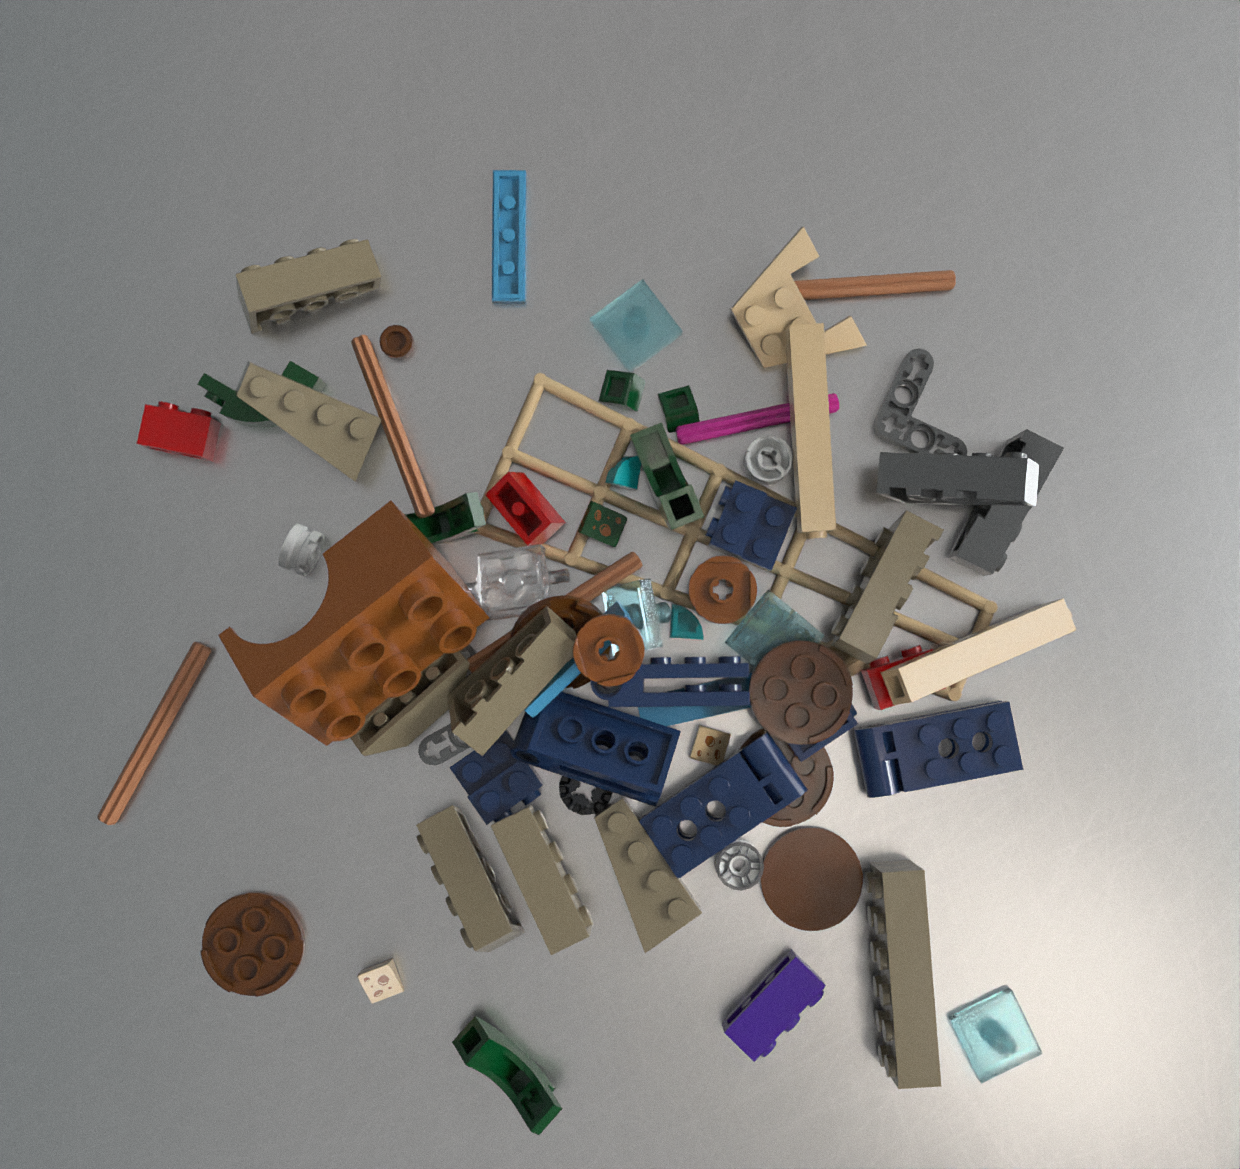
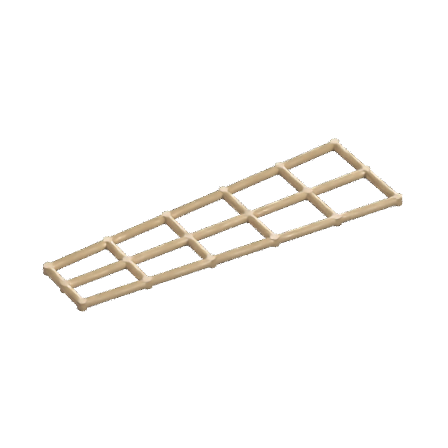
(693, 531)

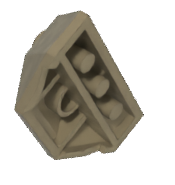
(405, 717)

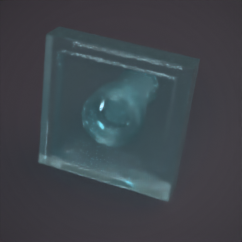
(636, 326)
(639, 603)
(995, 1035)

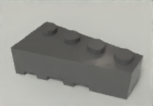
(958, 479)
(994, 527)

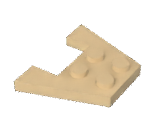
(776, 303)

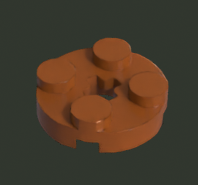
(736, 576)
(597, 666)

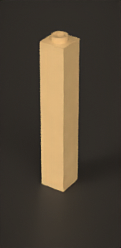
(810, 429)
(978, 652)

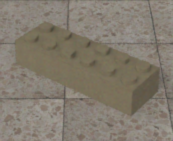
(904, 974)

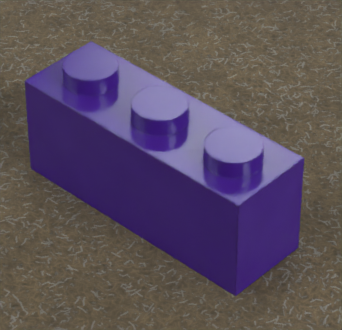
(773, 1006)

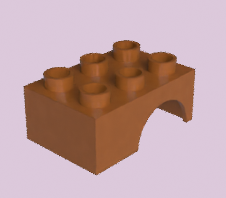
(381, 623)

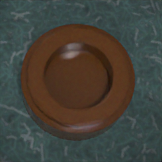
(396, 342)

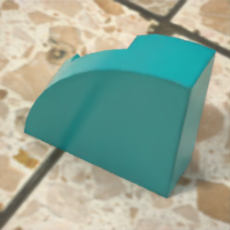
(625, 473)
(684, 624)

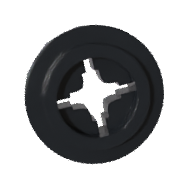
(578, 802)

